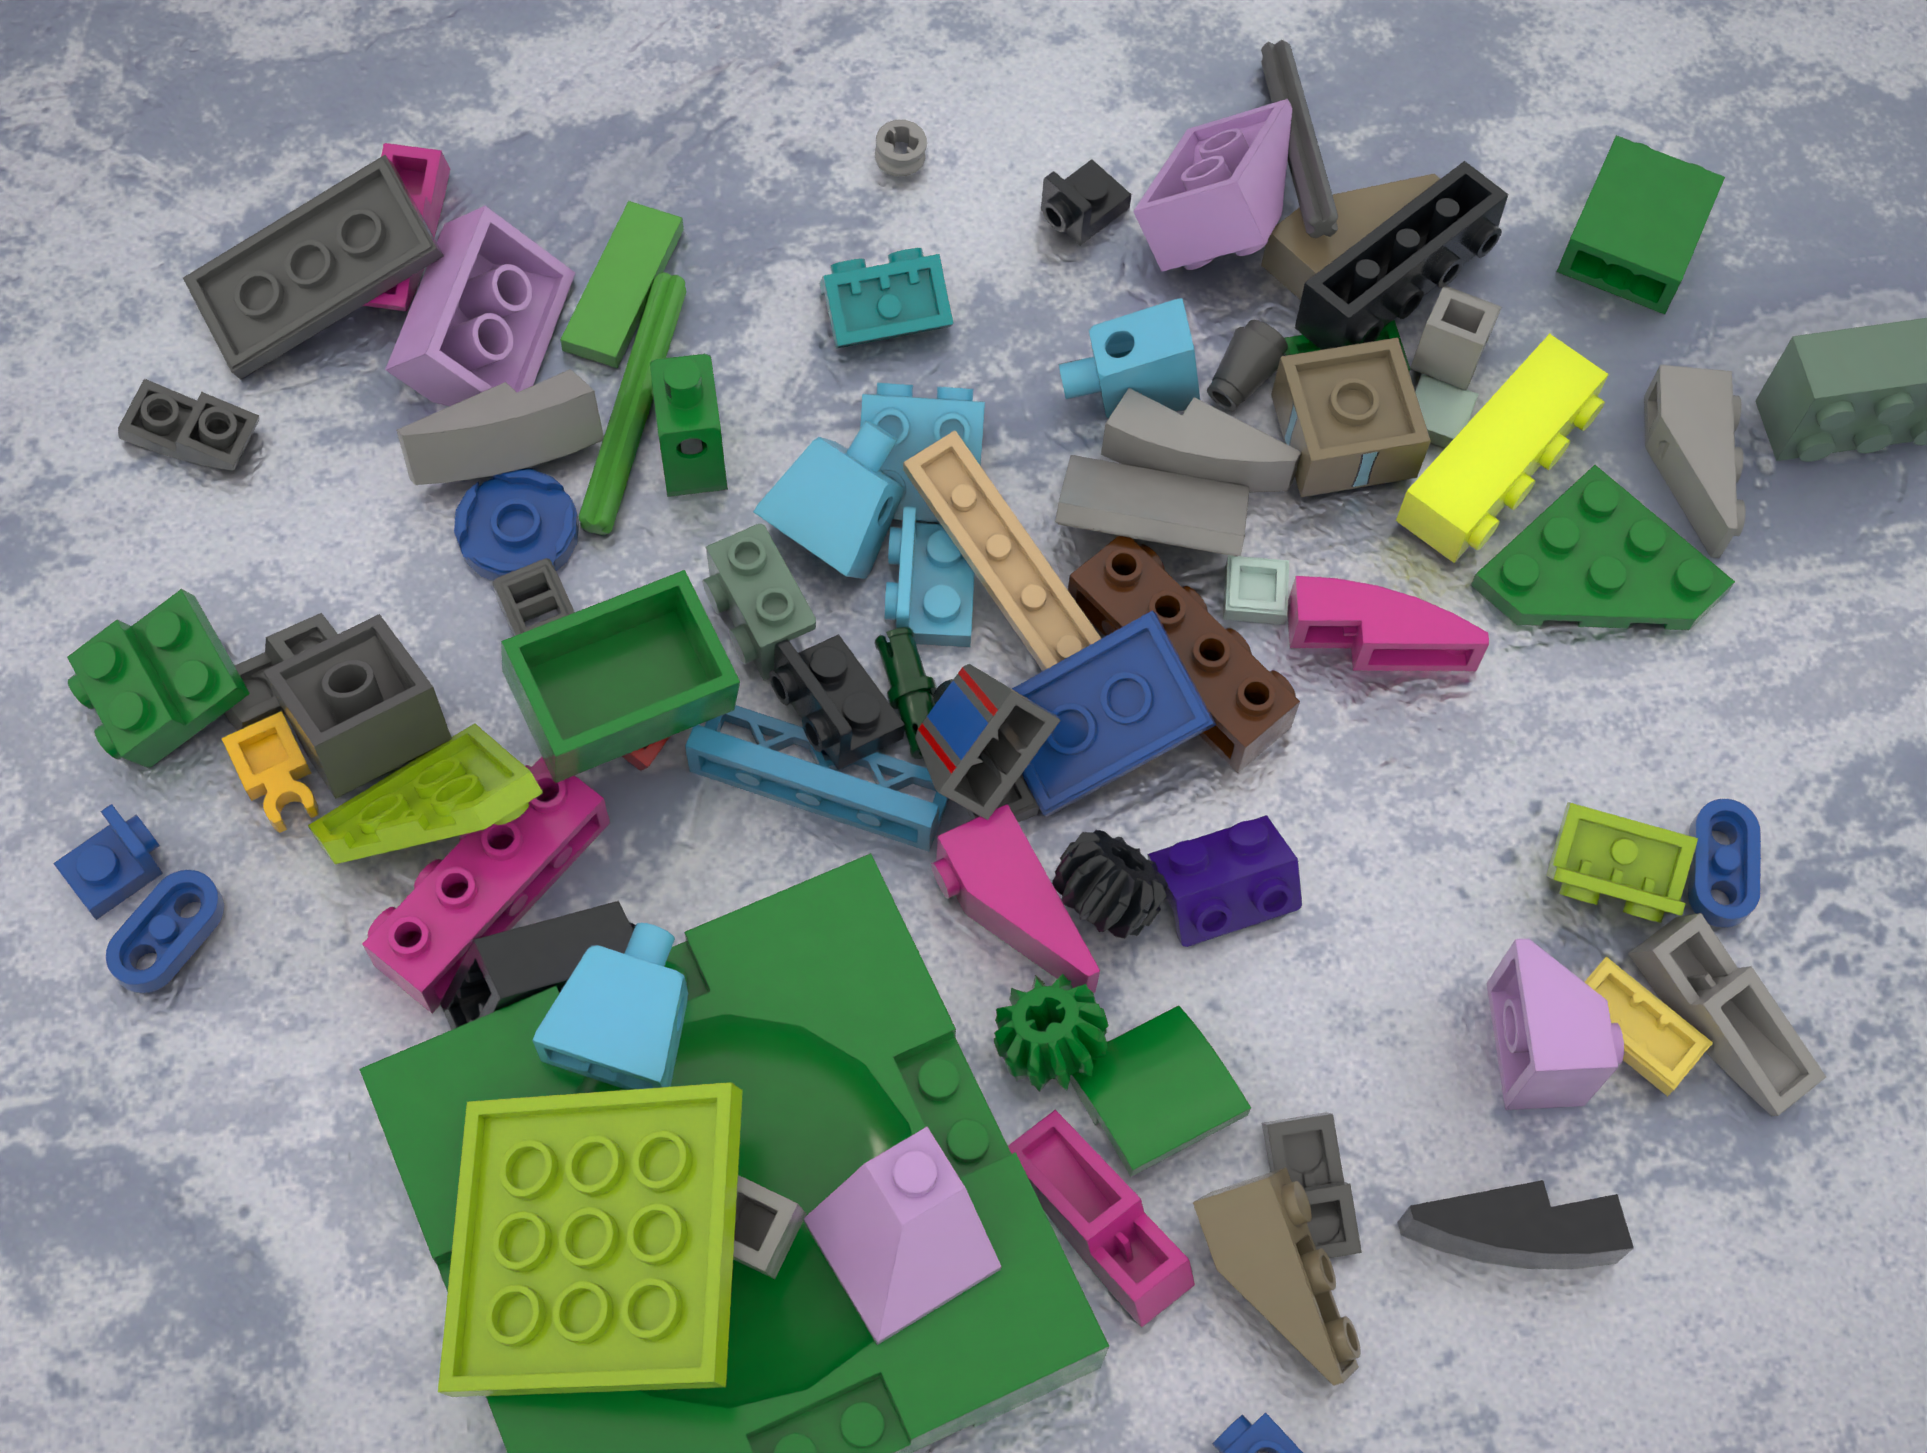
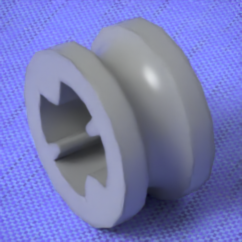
(895, 163)

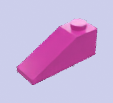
(1010, 894)

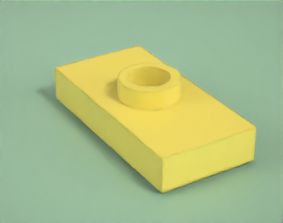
(1654, 1036)

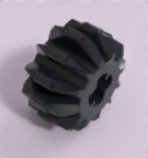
(1110, 884)

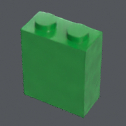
(1640, 224)

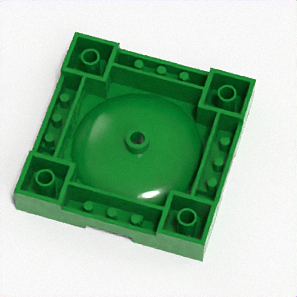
(838, 1058)

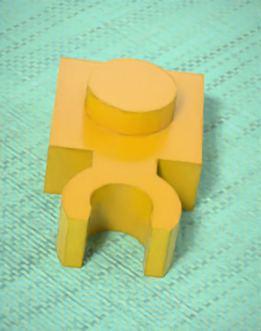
(270, 765)

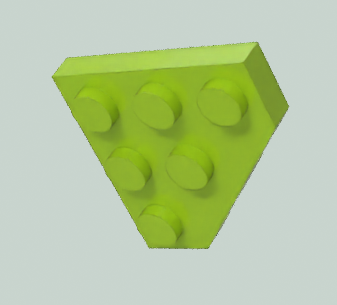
(435, 797)

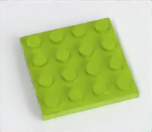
(593, 1243)

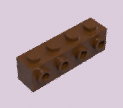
(1242, 696)

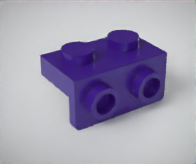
(1229, 880)

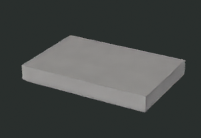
(1153, 505)

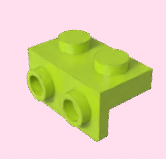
(1621, 860)

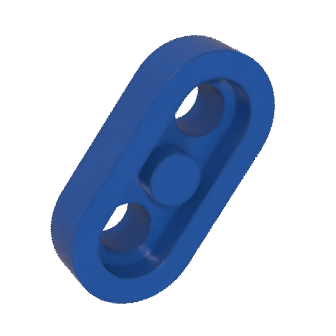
(1725, 868)
(161, 930)

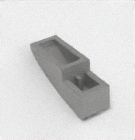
(502, 431)
(1197, 444)
(1731, 1009)

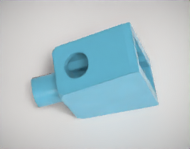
(1140, 352)
(837, 500)
(619, 1014)

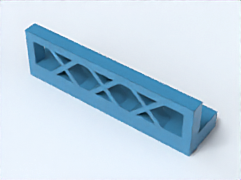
(817, 786)

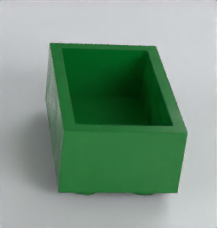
(619, 675)

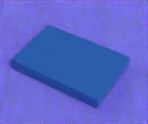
(1116, 710)

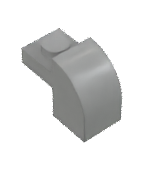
(1455, 337)

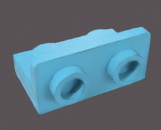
(933, 584)

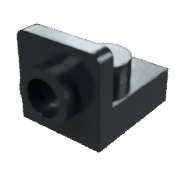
(1083, 201)

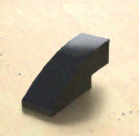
(1522, 1229)

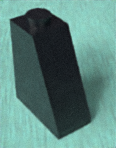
(530, 960)

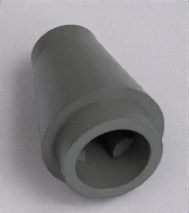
(1247, 363)

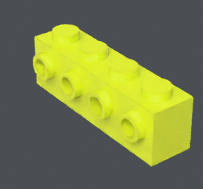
(1502, 448)

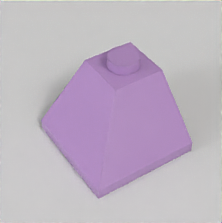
(903, 1236)

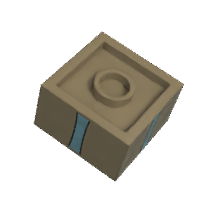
(1350, 416)

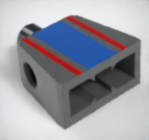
(980, 739)

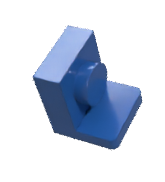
(111, 863)

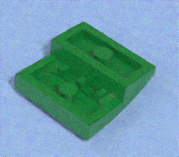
(1159, 1091)

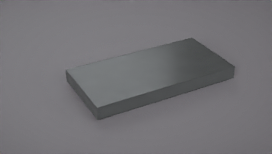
(312, 267)

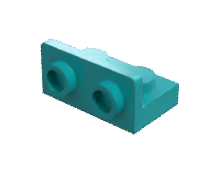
(886, 298)

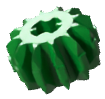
(1051, 1032)

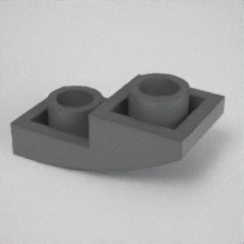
(188, 429)

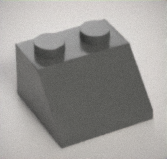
(358, 705)

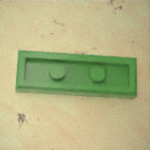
(621, 284)

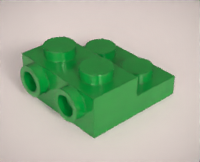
(155, 680)

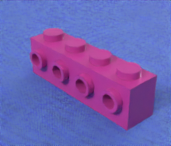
(483, 886)

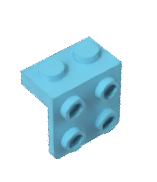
(917, 425)

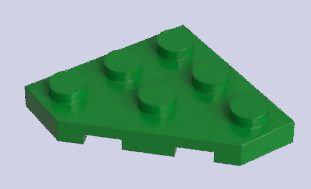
(1602, 564)

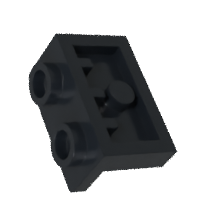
(835, 700)

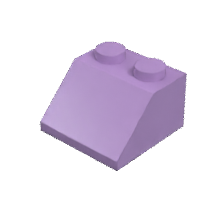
(1549, 1031)

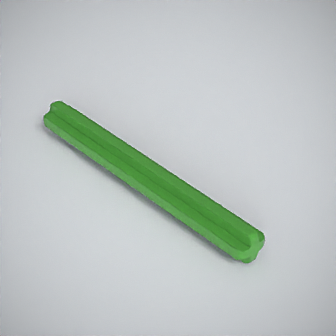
(631, 406)

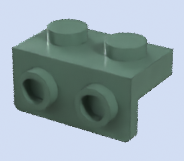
(757, 594)

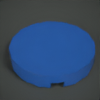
(515, 523)

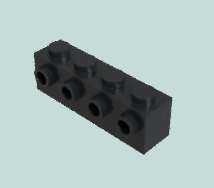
(1402, 260)

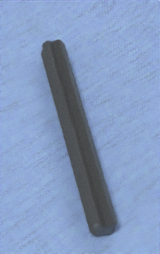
(1303, 152)

